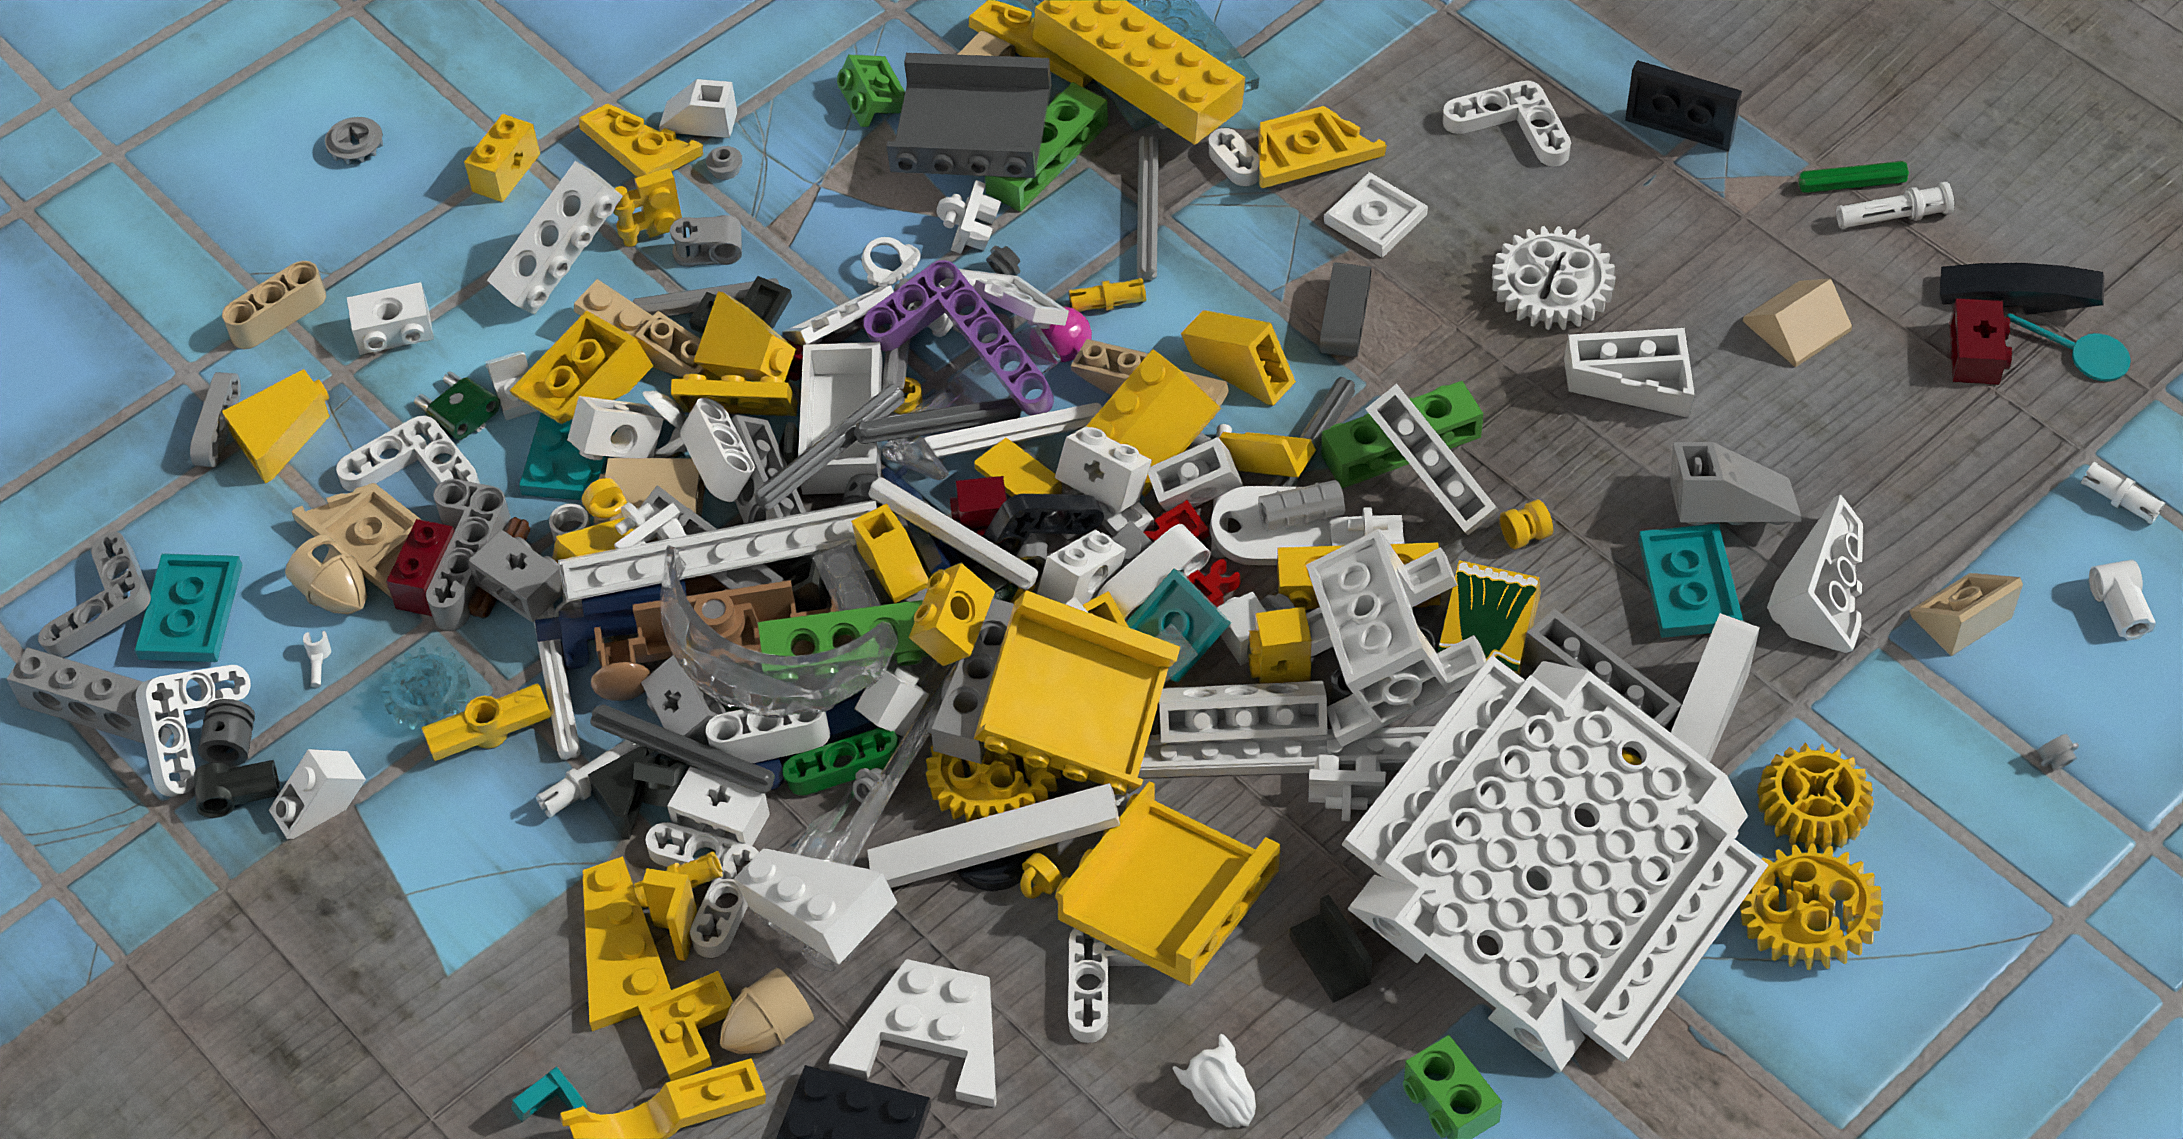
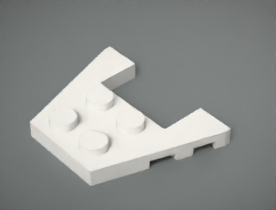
(934, 1012)

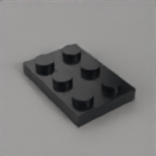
(1683, 105)
(851, 1108)

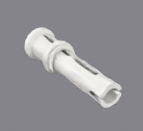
(1912, 204)

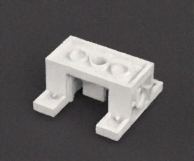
(1371, 625)

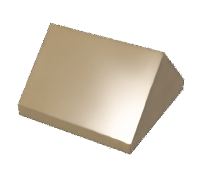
(1801, 320)
(1968, 609)

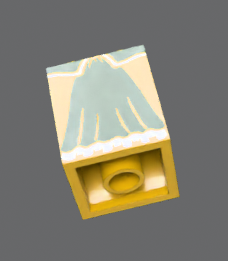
(1494, 608)

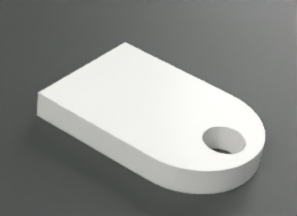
(1252, 542)

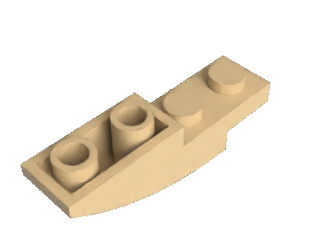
(662, 339)
(1110, 365)

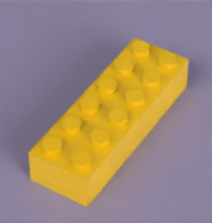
(1142, 63)

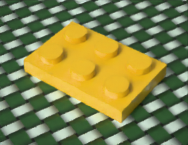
(737, 395)

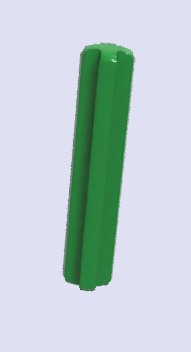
(1853, 176)

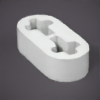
(1229, 161)

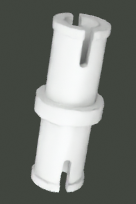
(2122, 493)

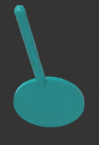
(2093, 354)

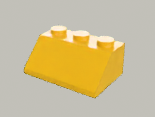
(1156, 411)

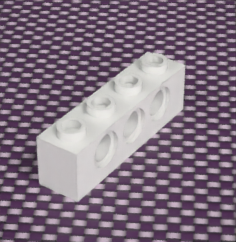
(554, 238)
(1432, 459)
(1243, 711)

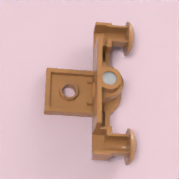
(728, 612)

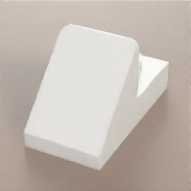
(504, 374)

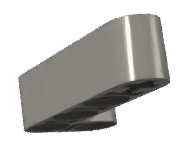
(476, 516)

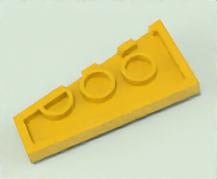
(1017, 28)
(619, 947)

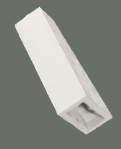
(1716, 685)

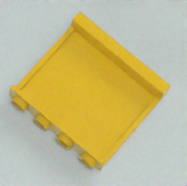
(1075, 693)
(1165, 887)

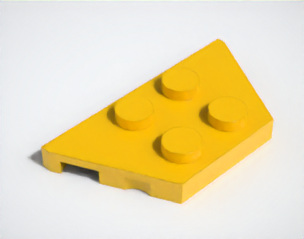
(1310, 145)

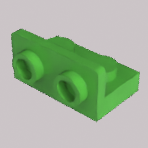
(870, 87)

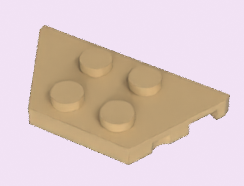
(364, 525)

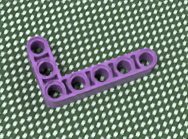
(973, 327)

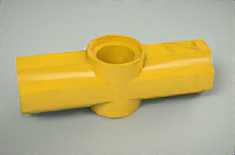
(469, 727)

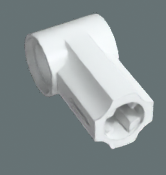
(2121, 590)

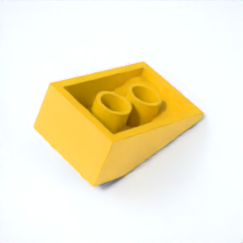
(586, 362)

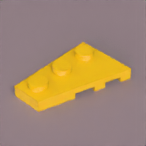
(636, 144)

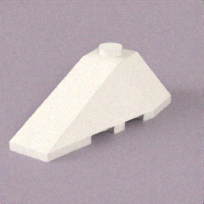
(1820, 585)

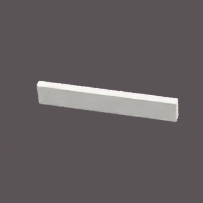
(996, 836)

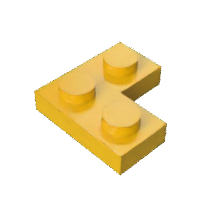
(675, 1022)

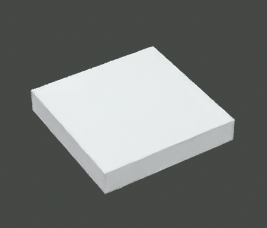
(1375, 214)

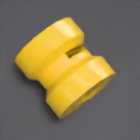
(1526, 524)

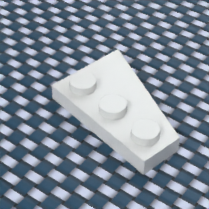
(1017, 297)
(836, 319)

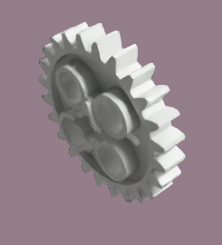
(1576, 289)

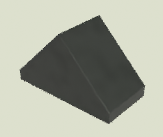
(806, 584)
(618, 791)

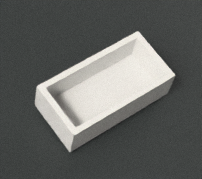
(833, 387)

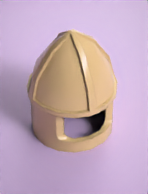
(334, 583)
(765, 1015)

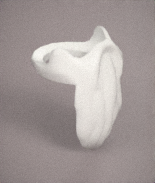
(674, 414)
(1220, 1085)

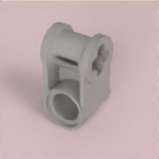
(710, 240)

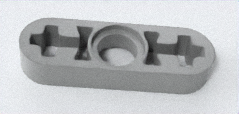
(211, 426)

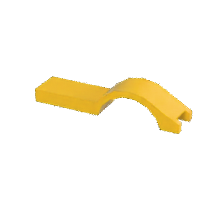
(675, 1106)

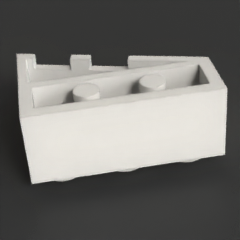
(1633, 368)
(816, 899)

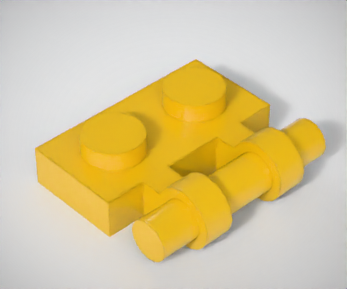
(658, 202)

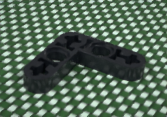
(1028, 514)

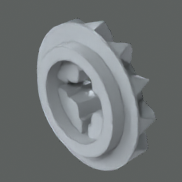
(364, 129)

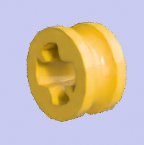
(914, 397)

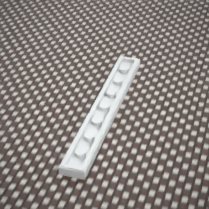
(711, 551)
(1277, 754)

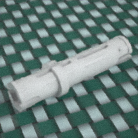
(577, 782)

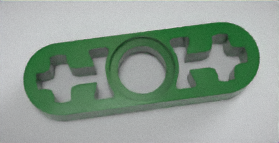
(826, 755)

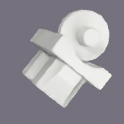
(969, 232)
(662, 525)
(1348, 529)
(1345, 787)

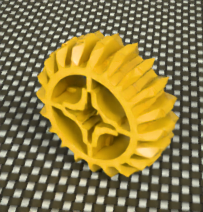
(1817, 809)

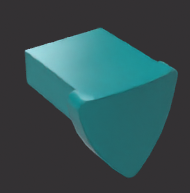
(543, 1091)

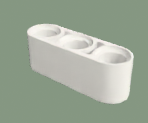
(716, 449)
(1139, 578)
(766, 738)

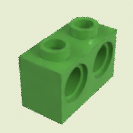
(1460, 1088)

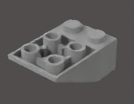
(1726, 487)

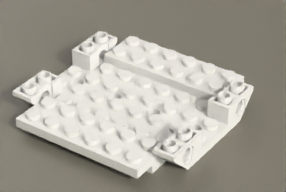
(1623, 899)

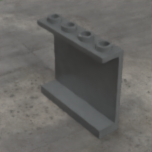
(971, 115)

